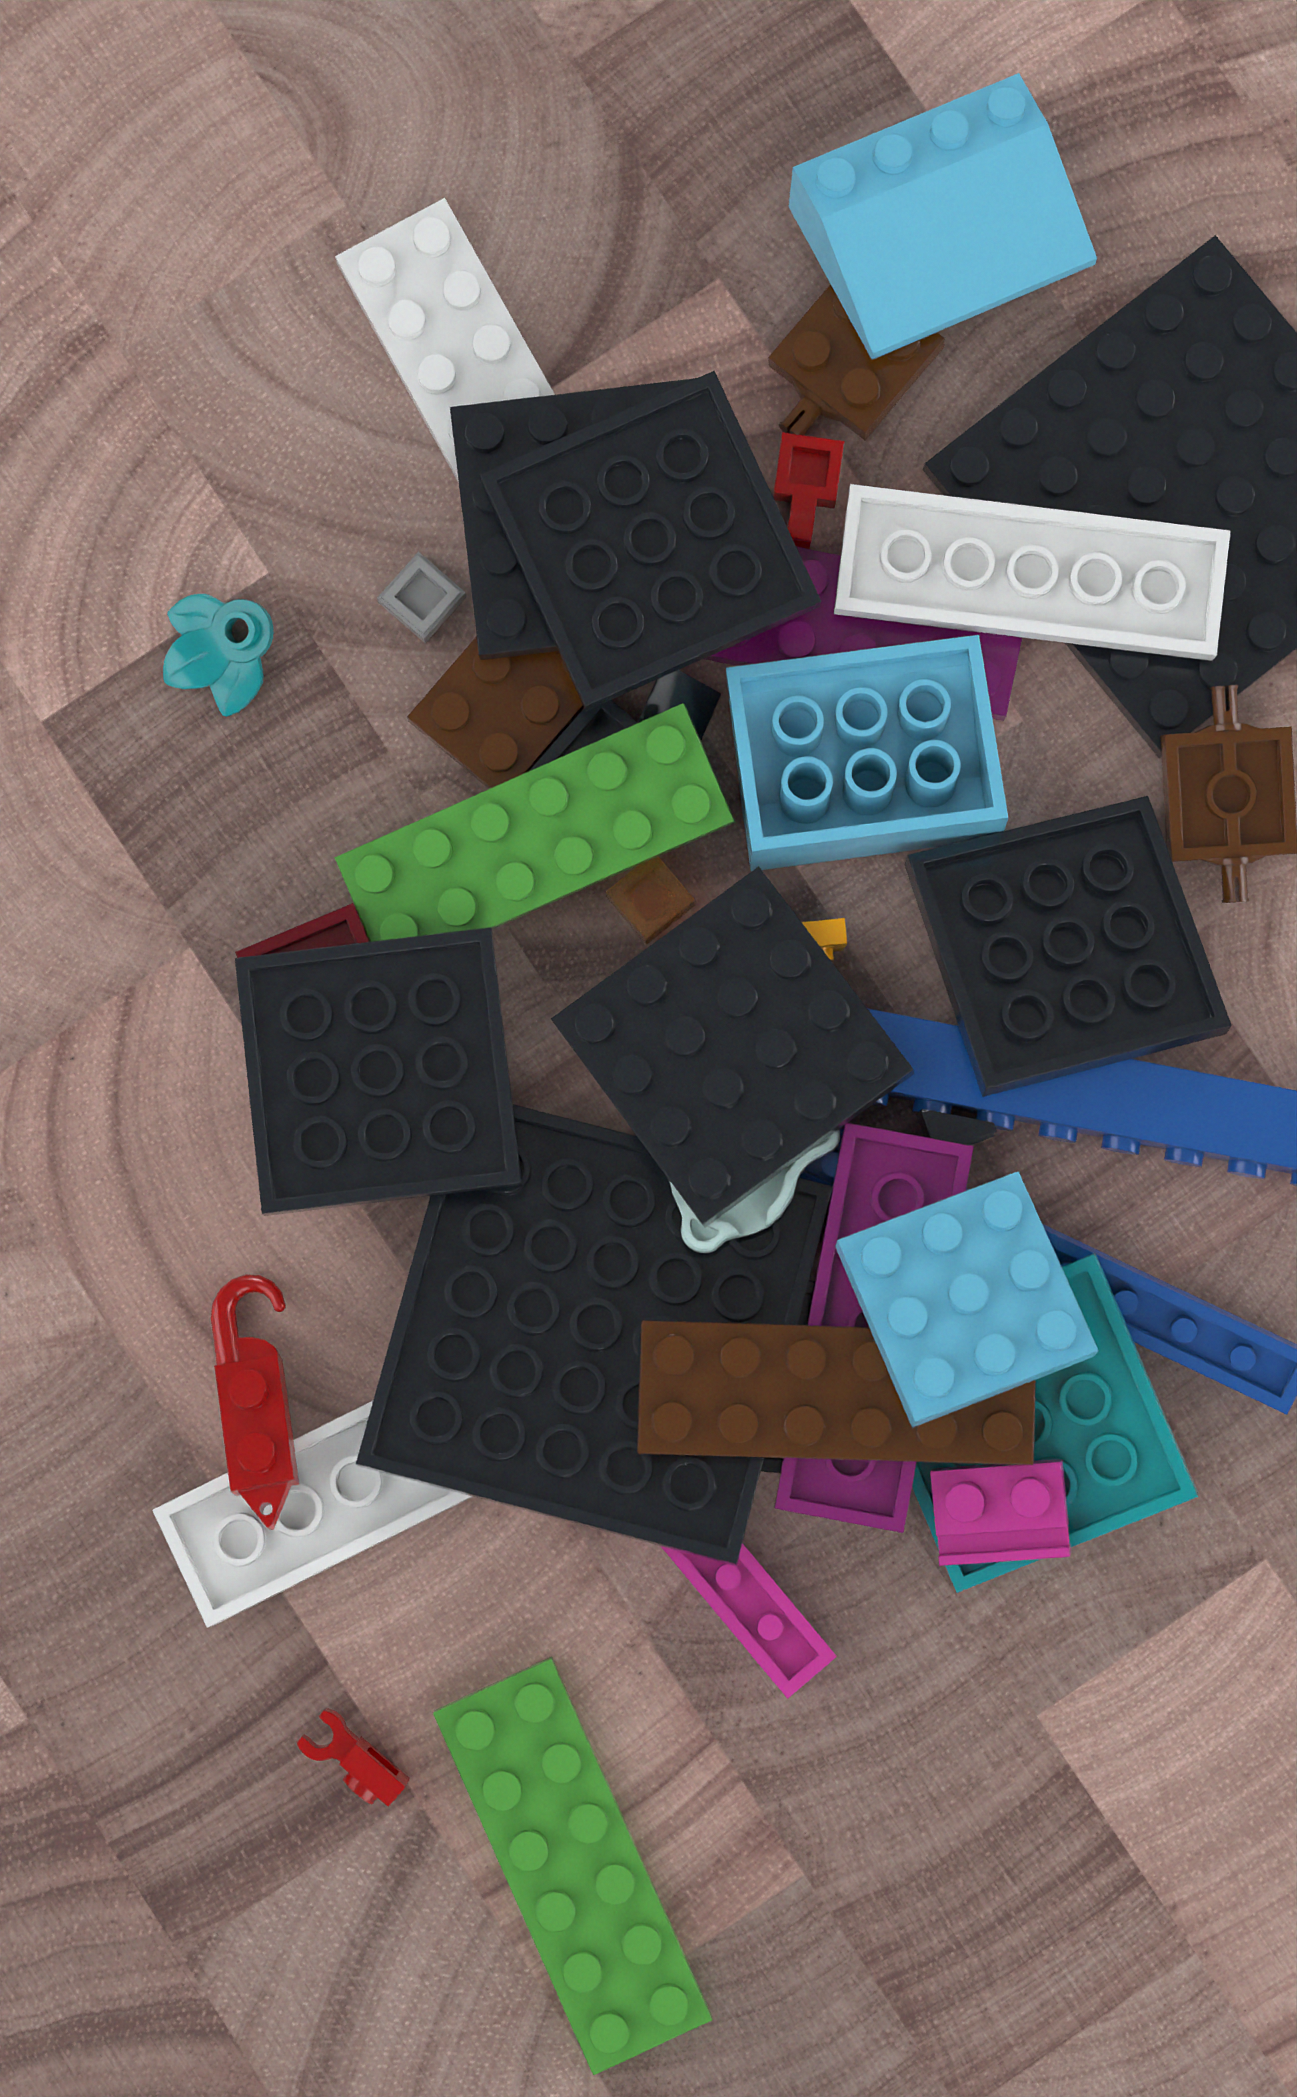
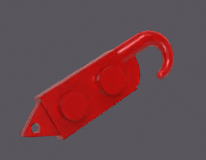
(253, 1403)

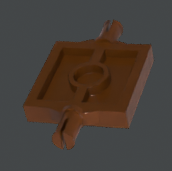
(837, 374)
(1229, 794)

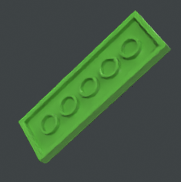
(541, 834)
(572, 1866)

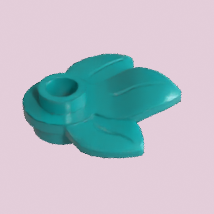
(212, 656)

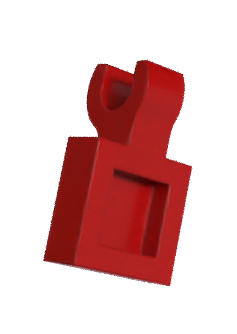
(807, 478)
(368, 1770)

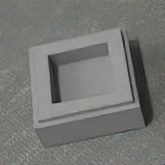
(421, 597)

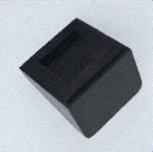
(679, 689)
(954, 1127)

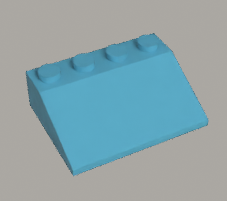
(942, 216)
(865, 752)

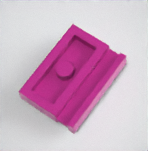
(1000, 1512)

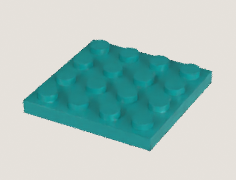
(1103, 1427)

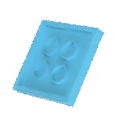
(965, 1298)

